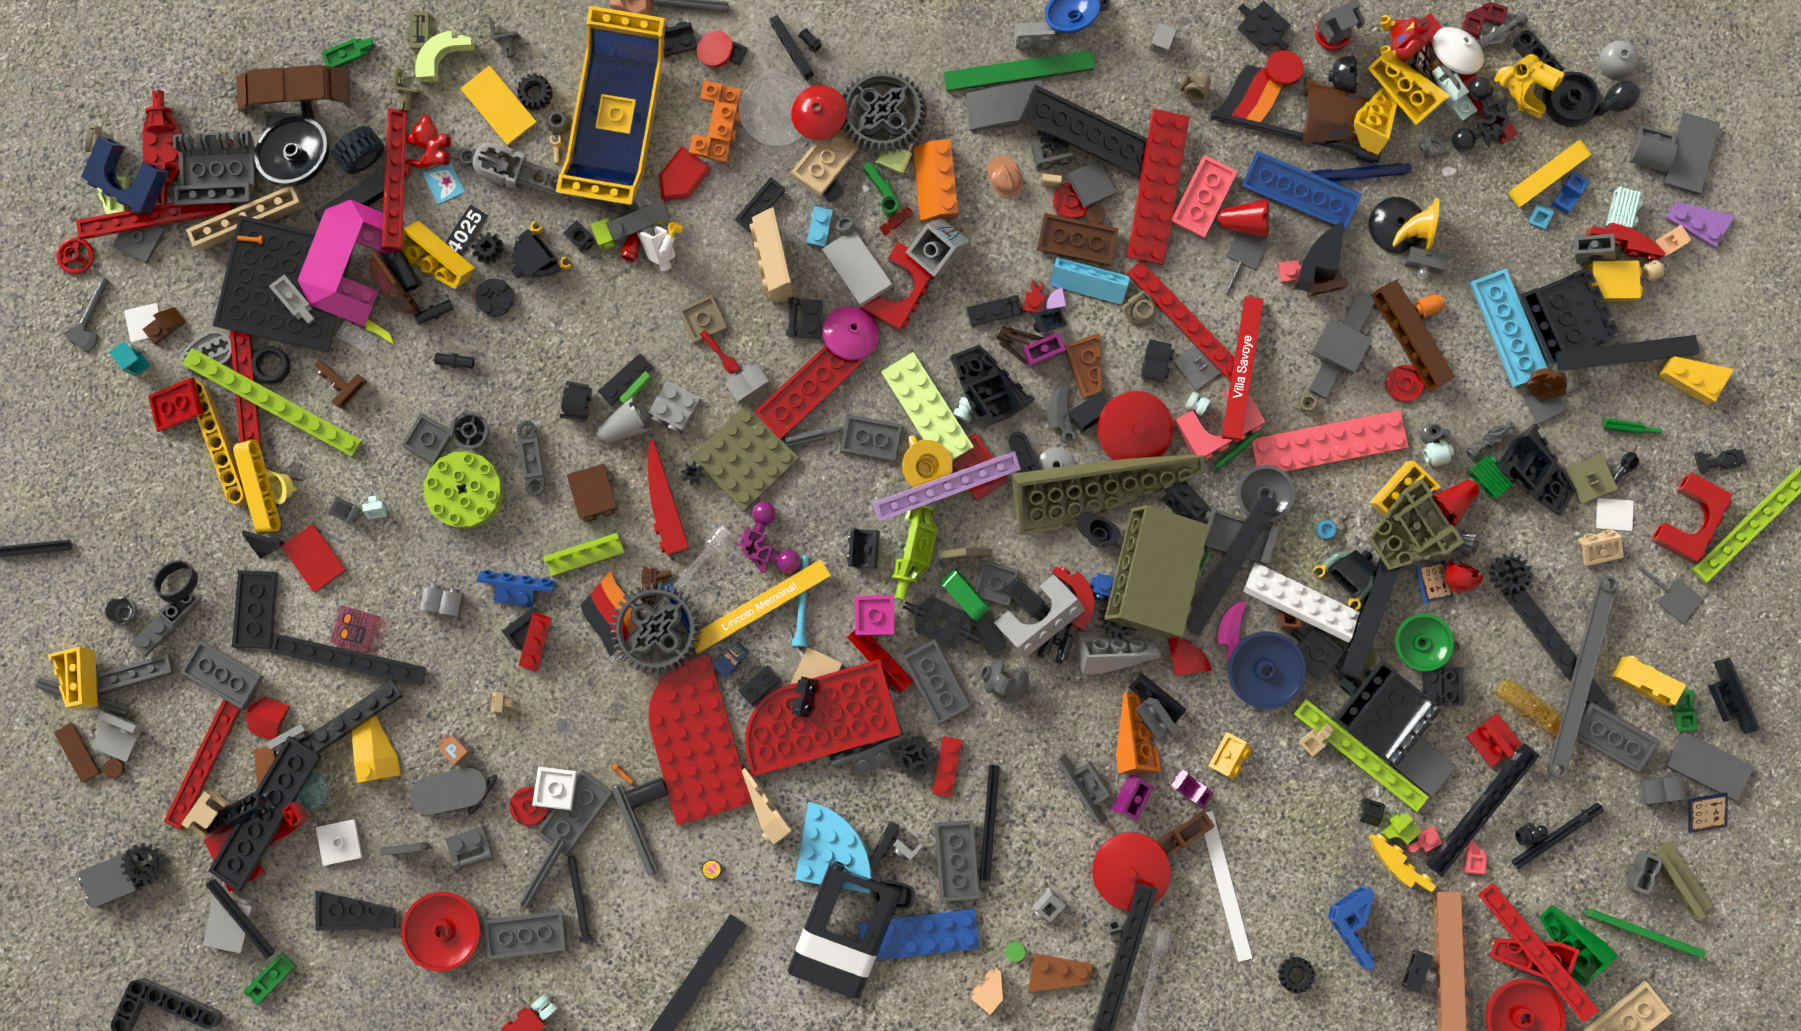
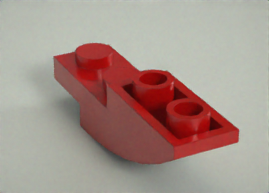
(1632, 241)

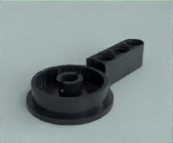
(1559, 103)

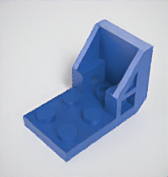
(1357, 907)

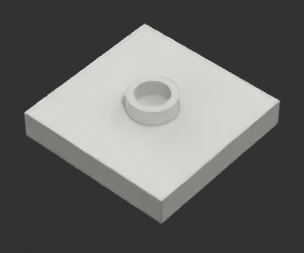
(555, 788)
(339, 842)

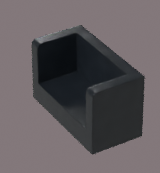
(517, 630)

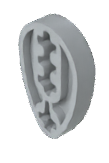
(207, 341)

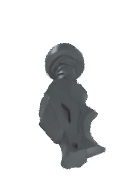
(1499, 34)
(1493, 437)

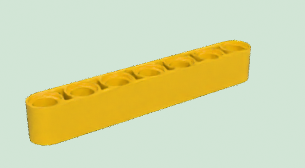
(222, 451)

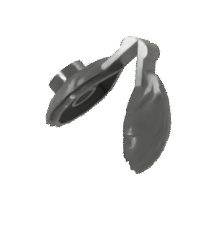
(995, 680)

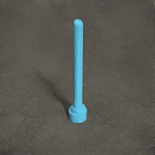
(799, 638)

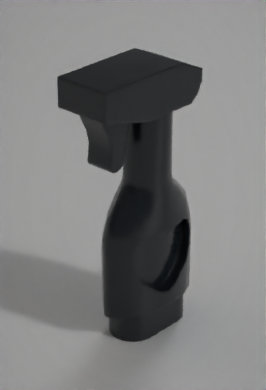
(1726, 460)

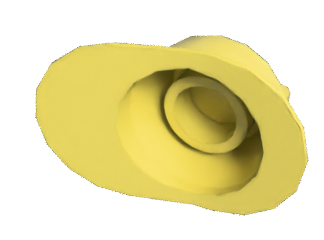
(281, 486)

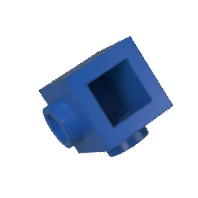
(1102, 586)

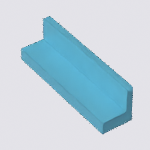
(1089, 280)

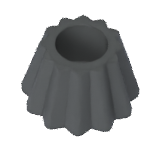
(561, 128)
(1470, 543)

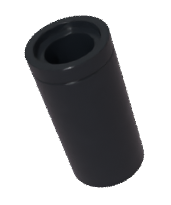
(646, 793)

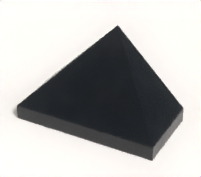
(261, 544)

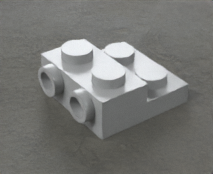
(674, 407)

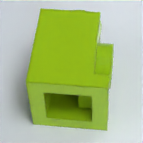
(603, 234)

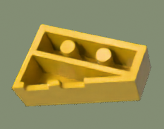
(77, 677)
(1648, 681)

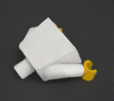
(659, 242)

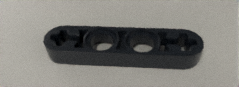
(791, 47)
(258, 803)

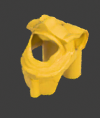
(1522, 80)

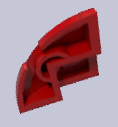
(1187, 657)

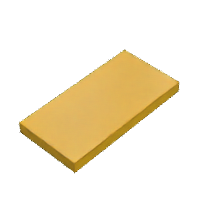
(498, 105)

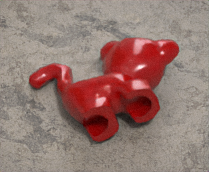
(426, 136)

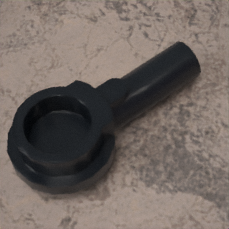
(1628, 463)

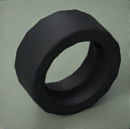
(260, 354)

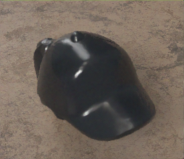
(1619, 98)

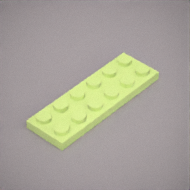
(926, 405)

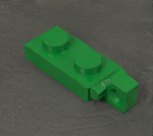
(347, 52)

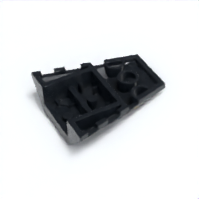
(987, 387)
(1536, 470)

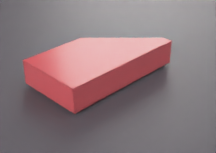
(1475, 859)

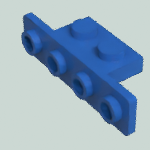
(514, 588)

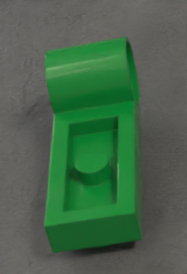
(883, 187)

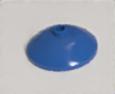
(1071, 15)

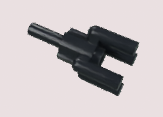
(1061, 639)

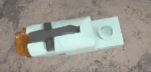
(1452, 84)

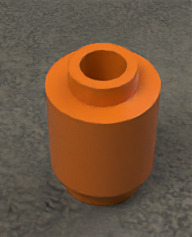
(1429, 305)

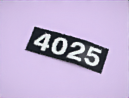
(465, 229)

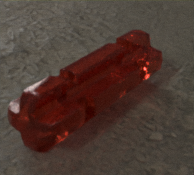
(896, 220)

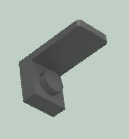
(1045, 163)

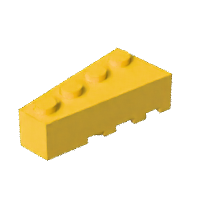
(1408, 88)

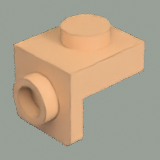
(1673, 240)

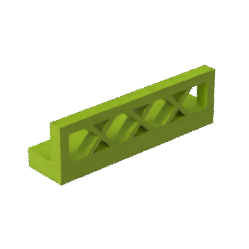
(584, 554)

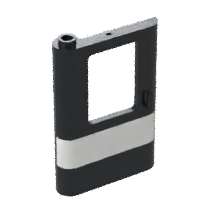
(835, 959)

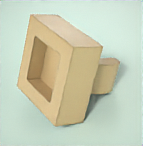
(498, 702)

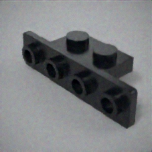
(1731, 697)

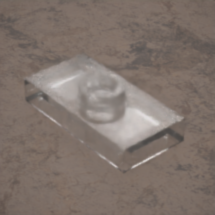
(357, 337)

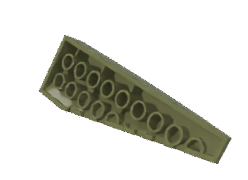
(1058, 495)

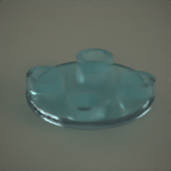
(314, 792)

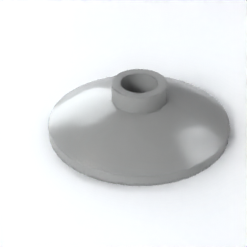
(1053, 455)

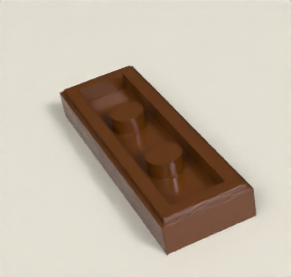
(77, 752)

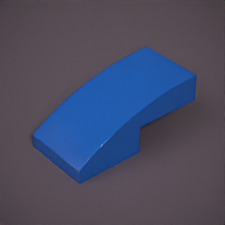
(1570, 192)

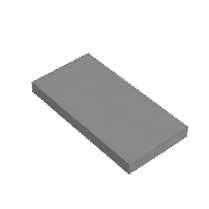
(857, 268)

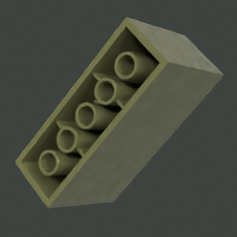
(1157, 572)

